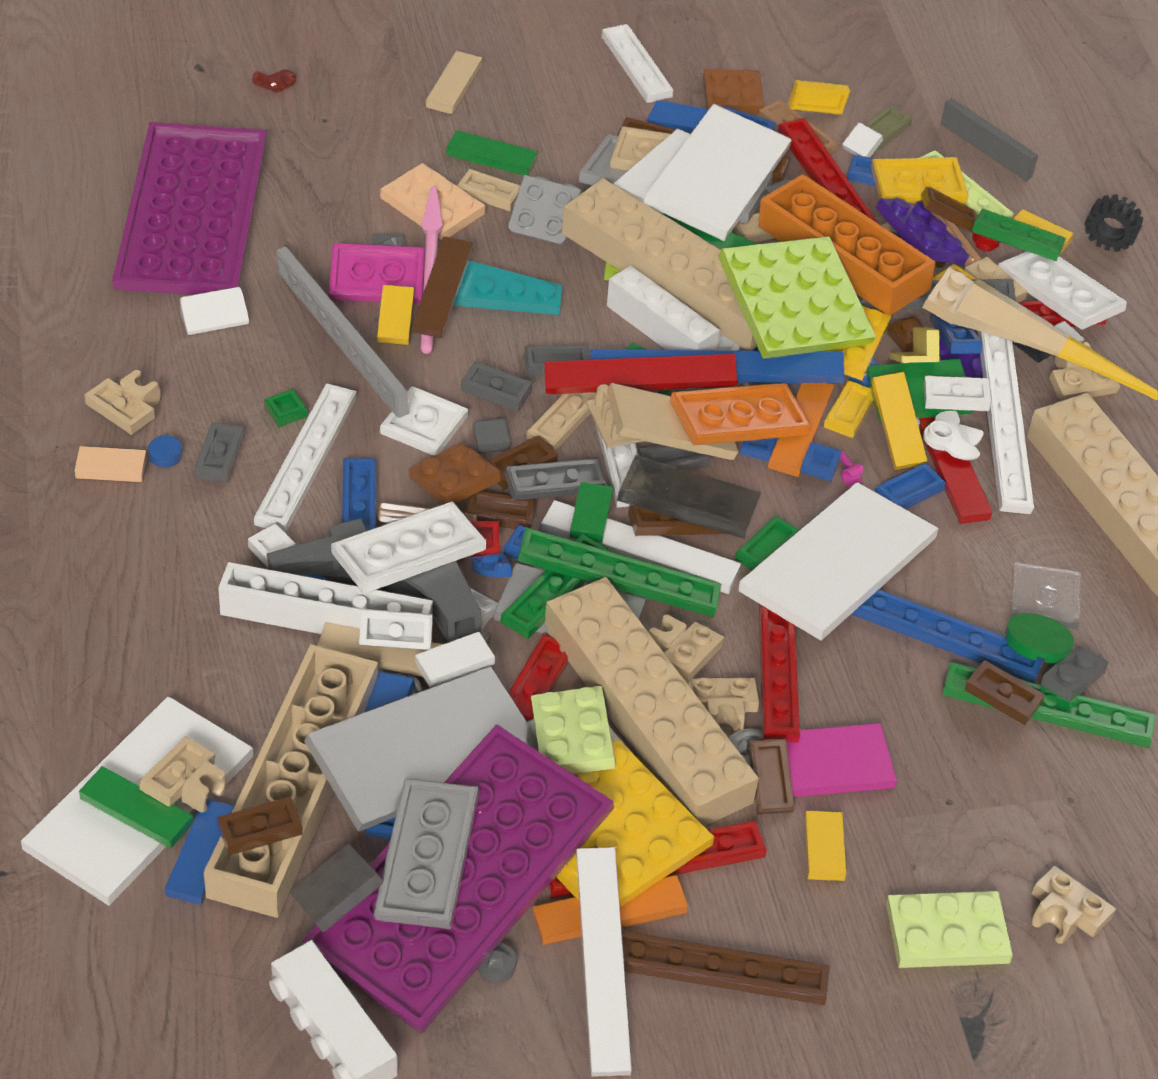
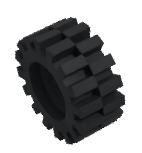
(1116, 210)

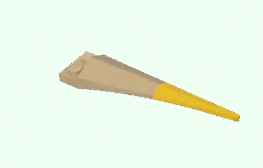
(990, 311)

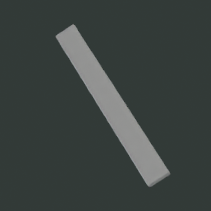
(342, 332)

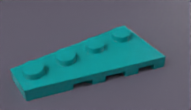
(505, 290)

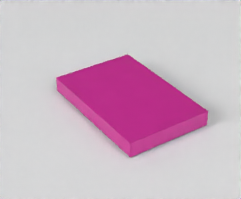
(362, 270)
(840, 761)

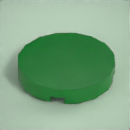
(1039, 637)

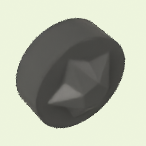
(499, 964)

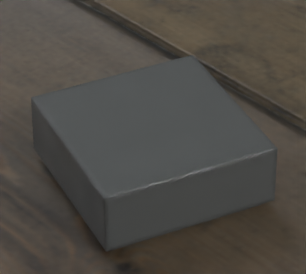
(491, 435)

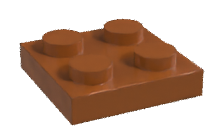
(734, 89)
(454, 474)

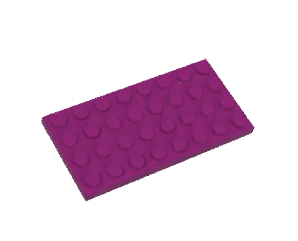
(190, 209)
(521, 838)

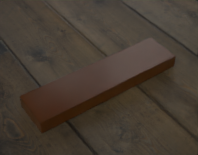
(442, 287)

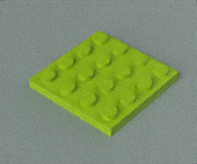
(796, 297)

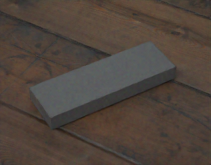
(552, 478)

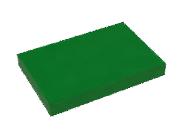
(915, 376)

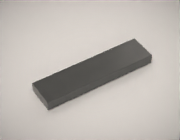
(989, 139)

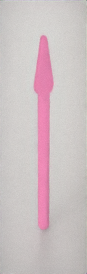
(431, 226)

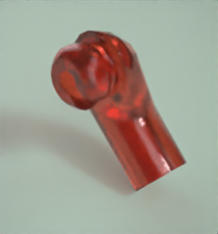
(275, 82)

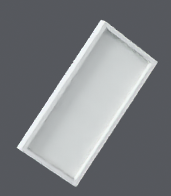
(717, 172)
(838, 560)
(99, 849)

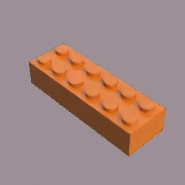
(876, 261)

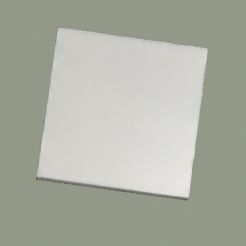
(429, 422)

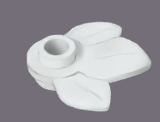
(950, 435)

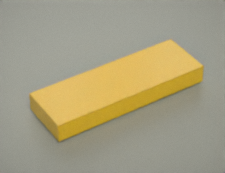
(899, 421)

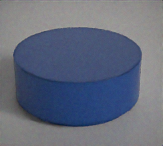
(165, 451)

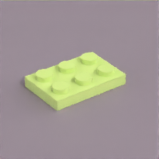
(574, 729)
(948, 929)

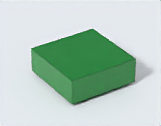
(285, 408)

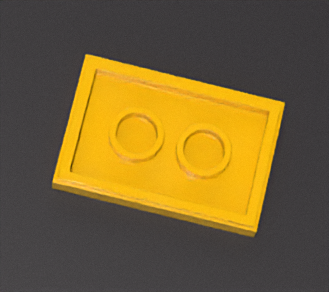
(909, 177)

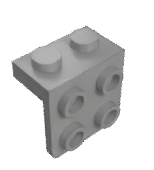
(540, 209)

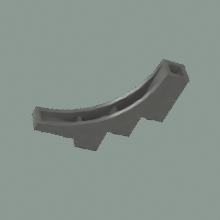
(453, 603)

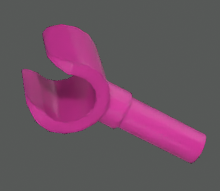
(851, 473)

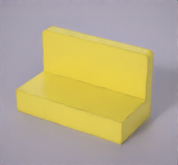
(924, 347)

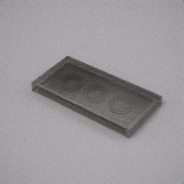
(689, 496)

